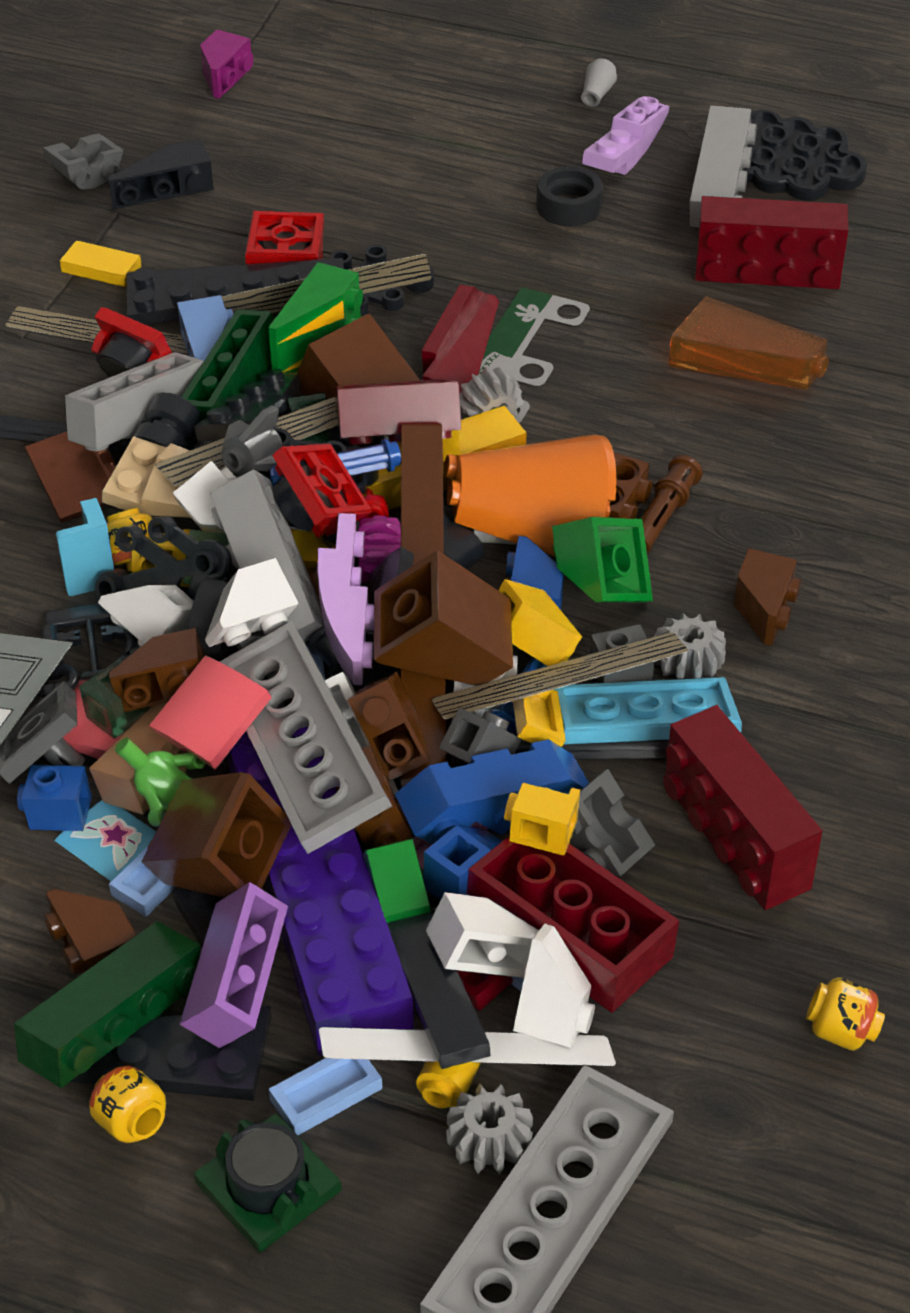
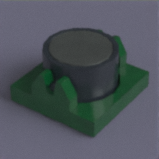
(266, 1179)

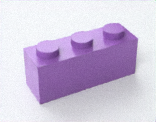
(234, 965)

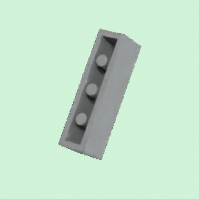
(723, 157)
(119, 404)
(261, 533)

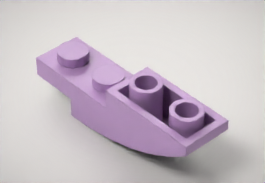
(629, 137)
(344, 601)

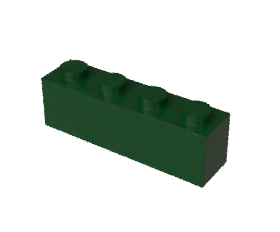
(233, 362)
(106, 1004)

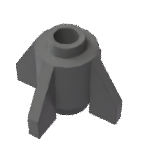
(252, 445)

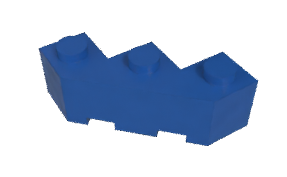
(479, 791)

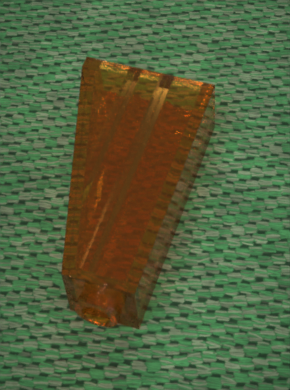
(747, 347)

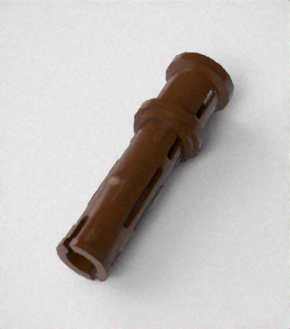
(670, 493)

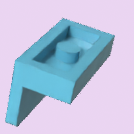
(85, 550)

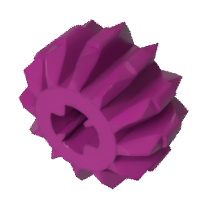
(380, 539)

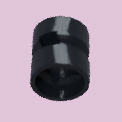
(169, 421)

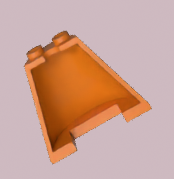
(532, 487)

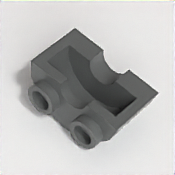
(86, 164)
(606, 829)

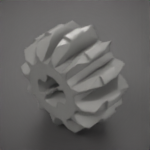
(489, 392)
(704, 646)
(489, 1128)

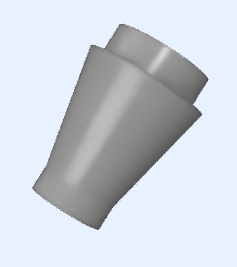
(598, 80)

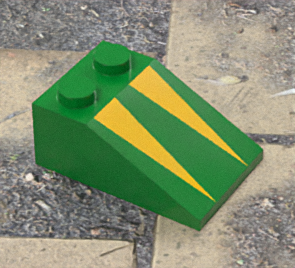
(317, 308)

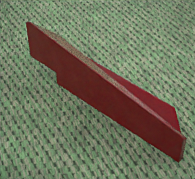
(460, 336)

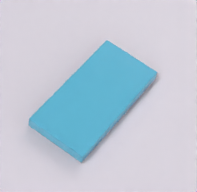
(638, 708)

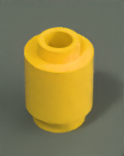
(443, 1086)

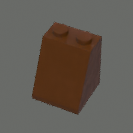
(352, 357)
(443, 623)
(217, 835)

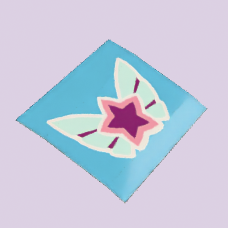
(109, 839)

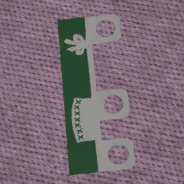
(517, 330)

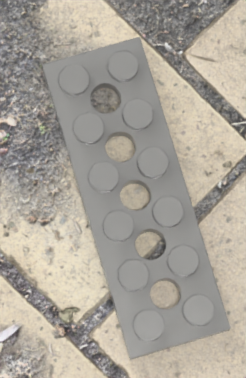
(328, 735)
(540, 1178)

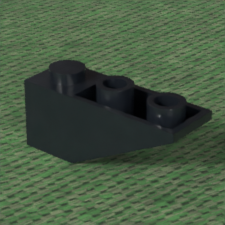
(164, 174)

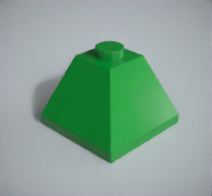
(605, 558)

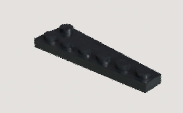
(155, 294)

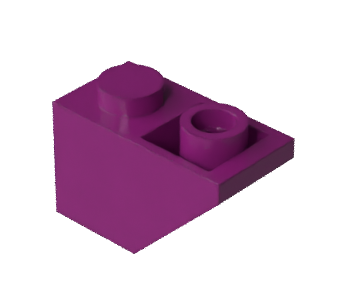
(225, 60)

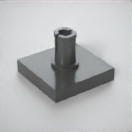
(42, 734)

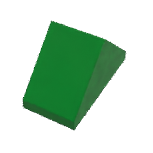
(397, 880)

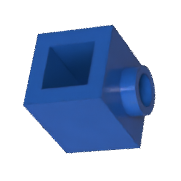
(55, 798)

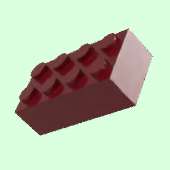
(771, 242)
(741, 807)
(602, 920)

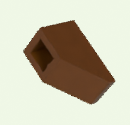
(764, 590)
(156, 669)
(391, 725)
(87, 926)

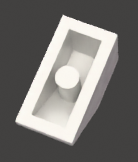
(480, 936)
(553, 992)

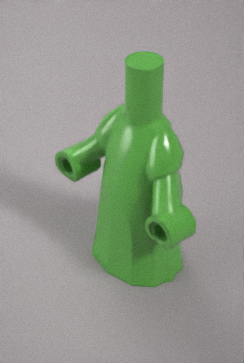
(157, 775)

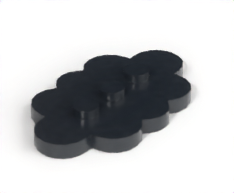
(801, 158)

